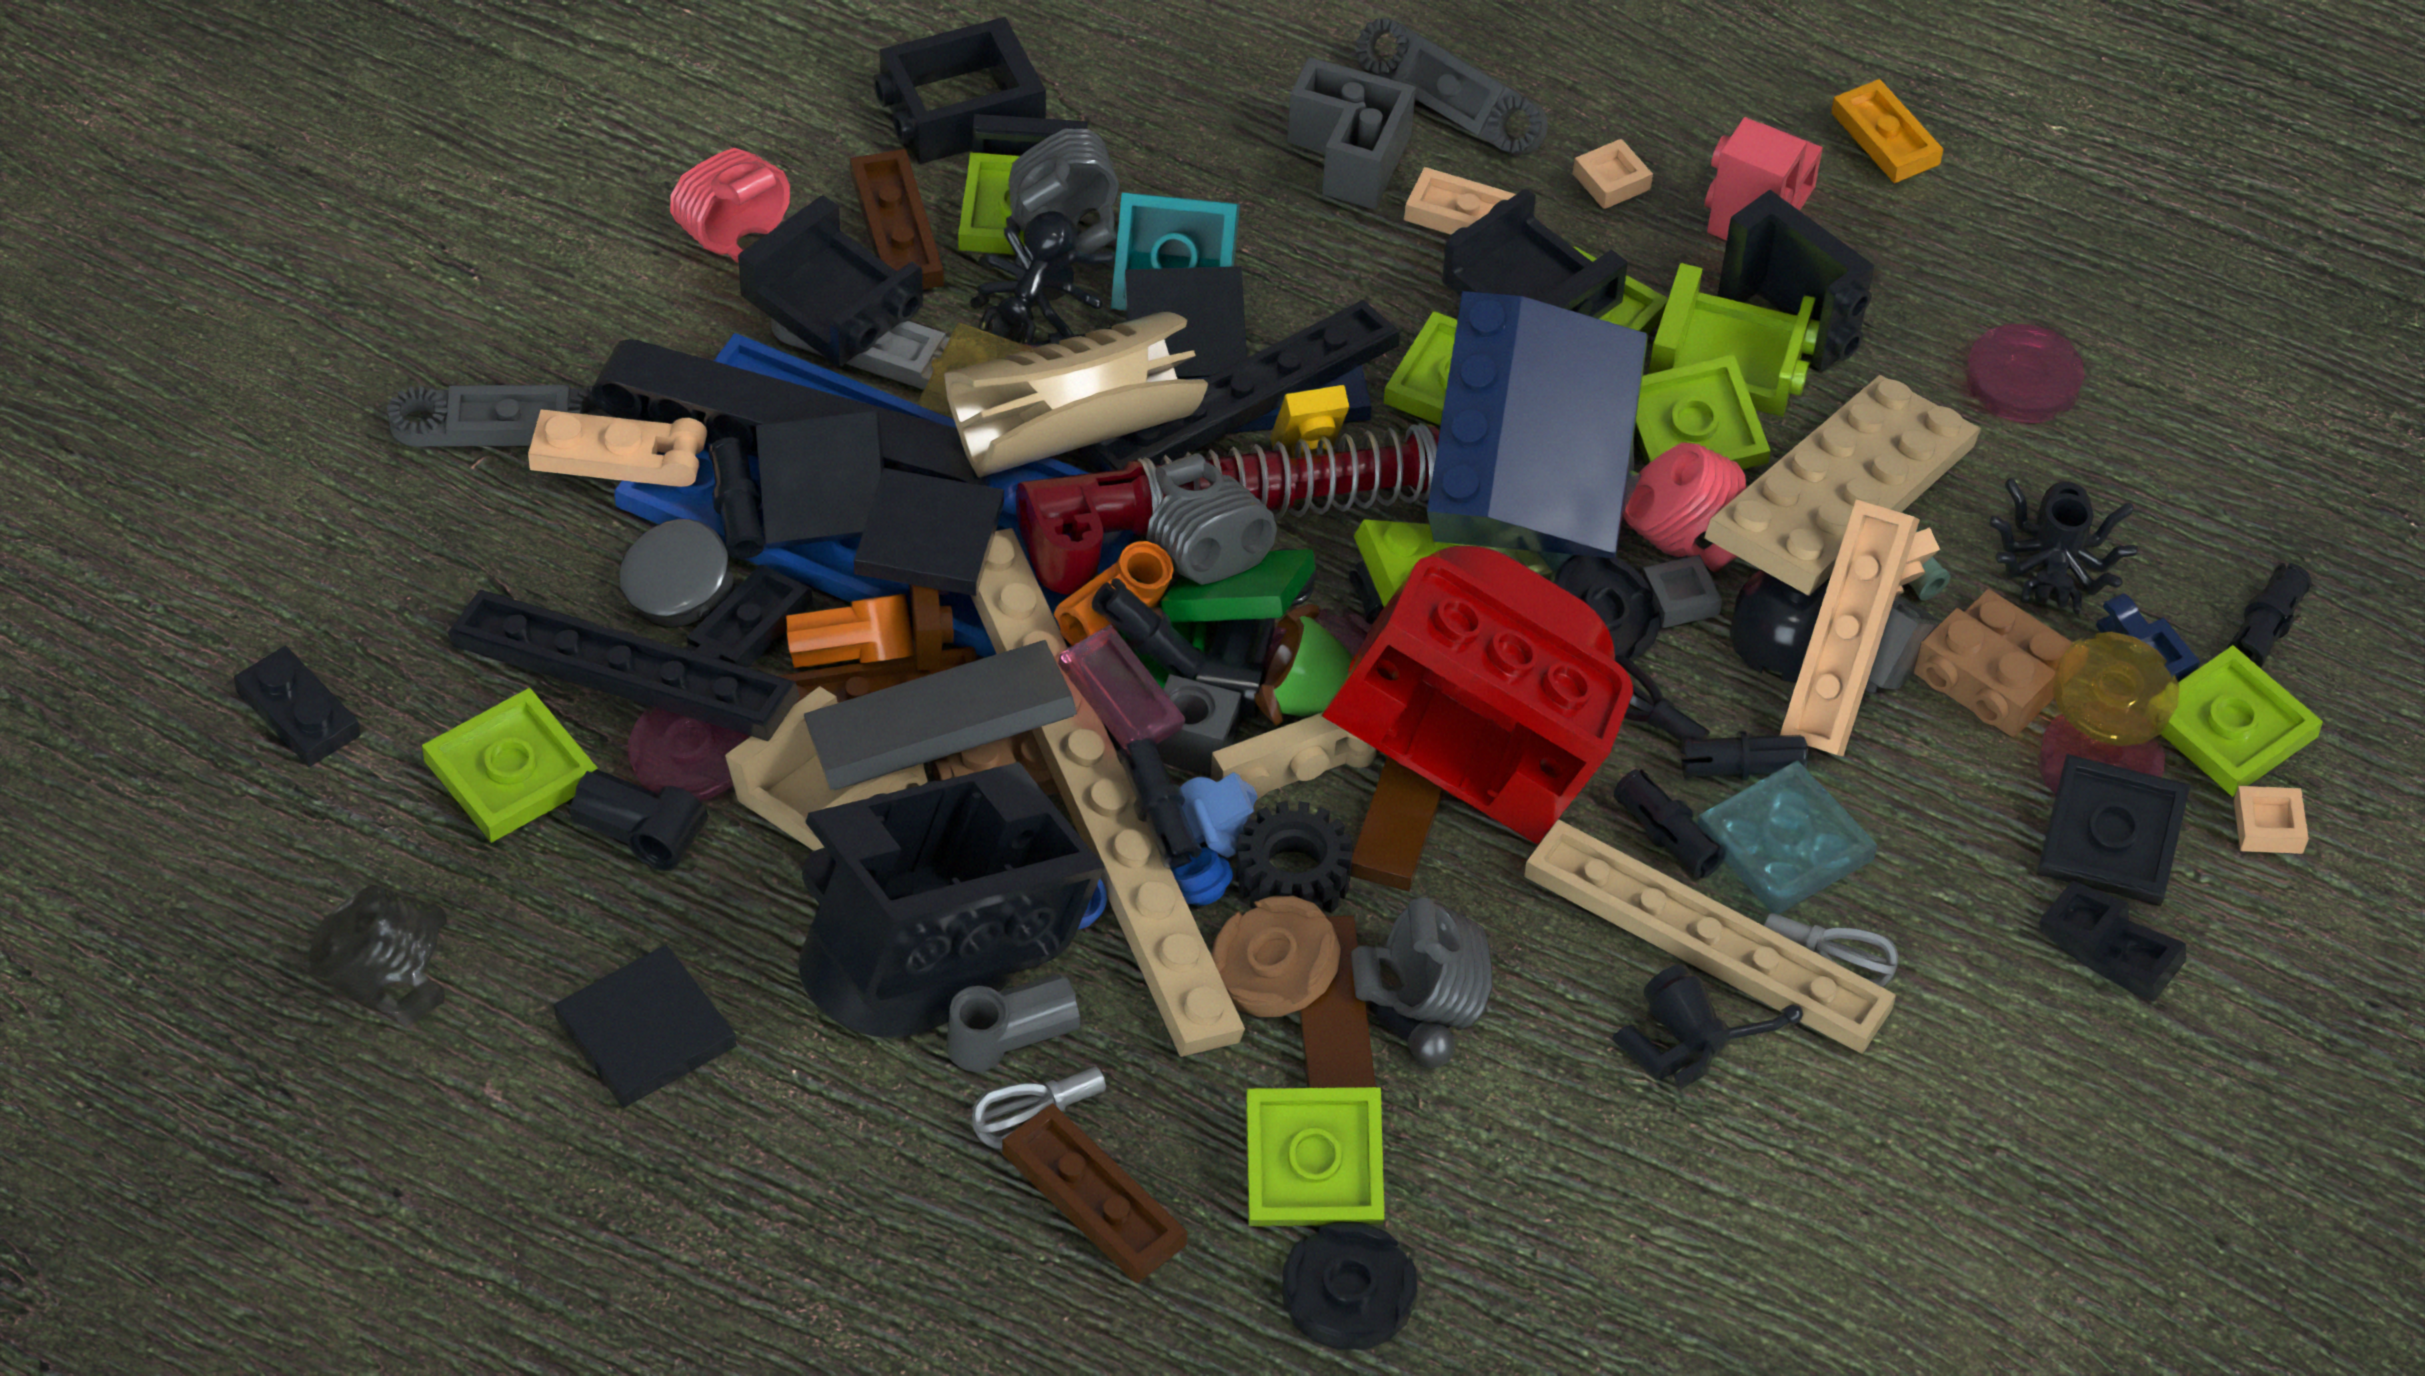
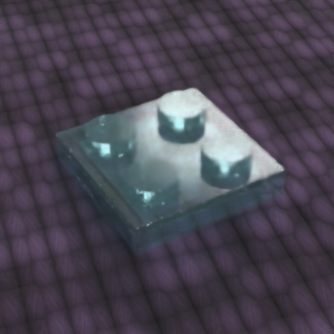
(1788, 837)

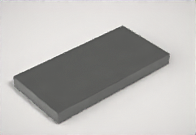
(939, 715)

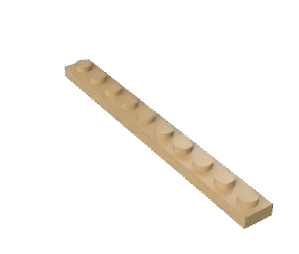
(1102, 809)

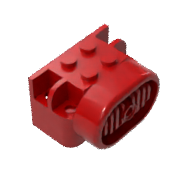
(1488, 686)

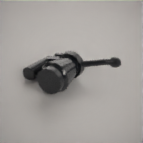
(1686, 1011)

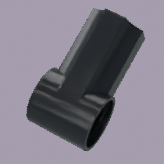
(1239, 659)
(653, 824)

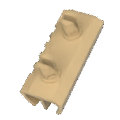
(1071, 394)

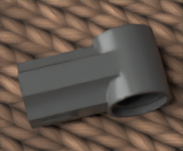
(1008, 1019)

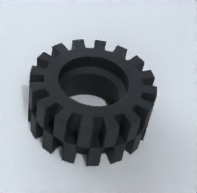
(1294, 833)

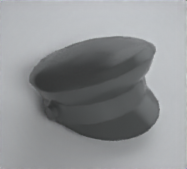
(676, 573)

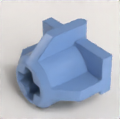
(1218, 810)

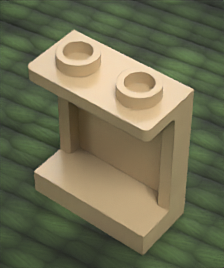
(785, 778)

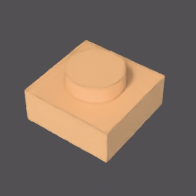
(1612, 173)
(2270, 819)

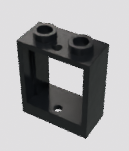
(950, 54)

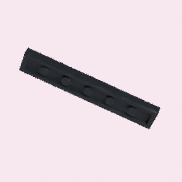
(1258, 386)
(624, 664)

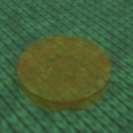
(2115, 689)

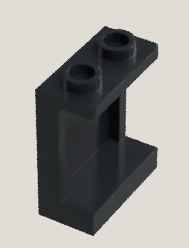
(1788, 255)
(1522, 257)
(827, 284)

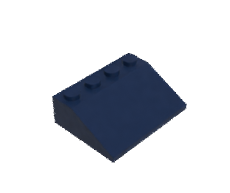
(1536, 428)

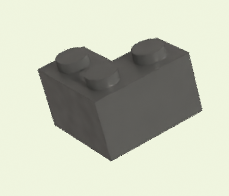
(1356, 122)

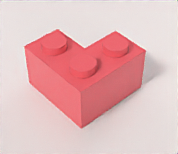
(1759, 161)

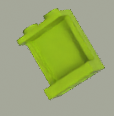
(1763, 340)

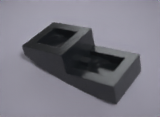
(2099, 935)

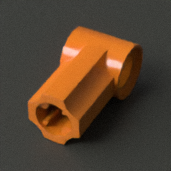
(1139, 561)
(865, 631)

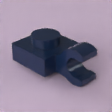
(2127, 620)

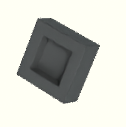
(1682, 591)

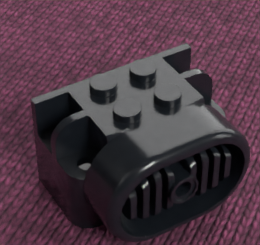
(938, 897)

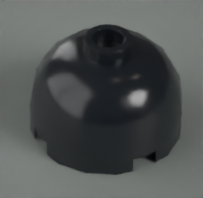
(1774, 624)

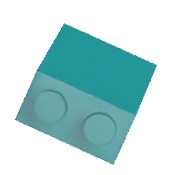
(1172, 234)

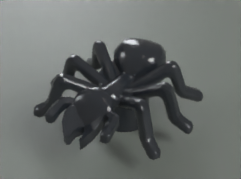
(1042, 276)
(2061, 537)

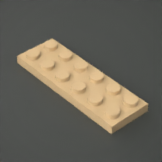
(1873, 449)

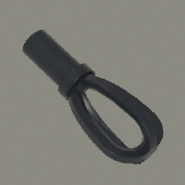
(1657, 709)

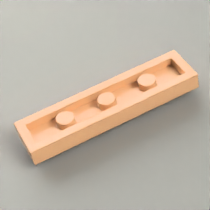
(1850, 626)

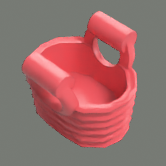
(730, 199)
(1680, 497)

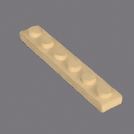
(1709, 935)

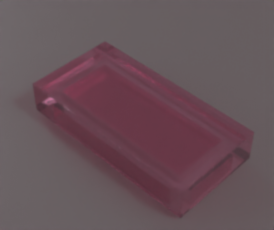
(1120, 688)

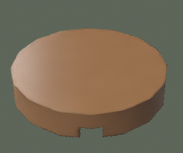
(1277, 956)

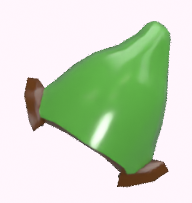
(1303, 669)

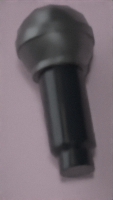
(1429, 1042)

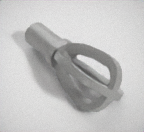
(1819, 941)
(1059, 1093)

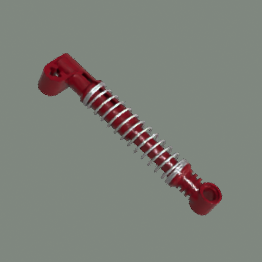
(1125, 499)

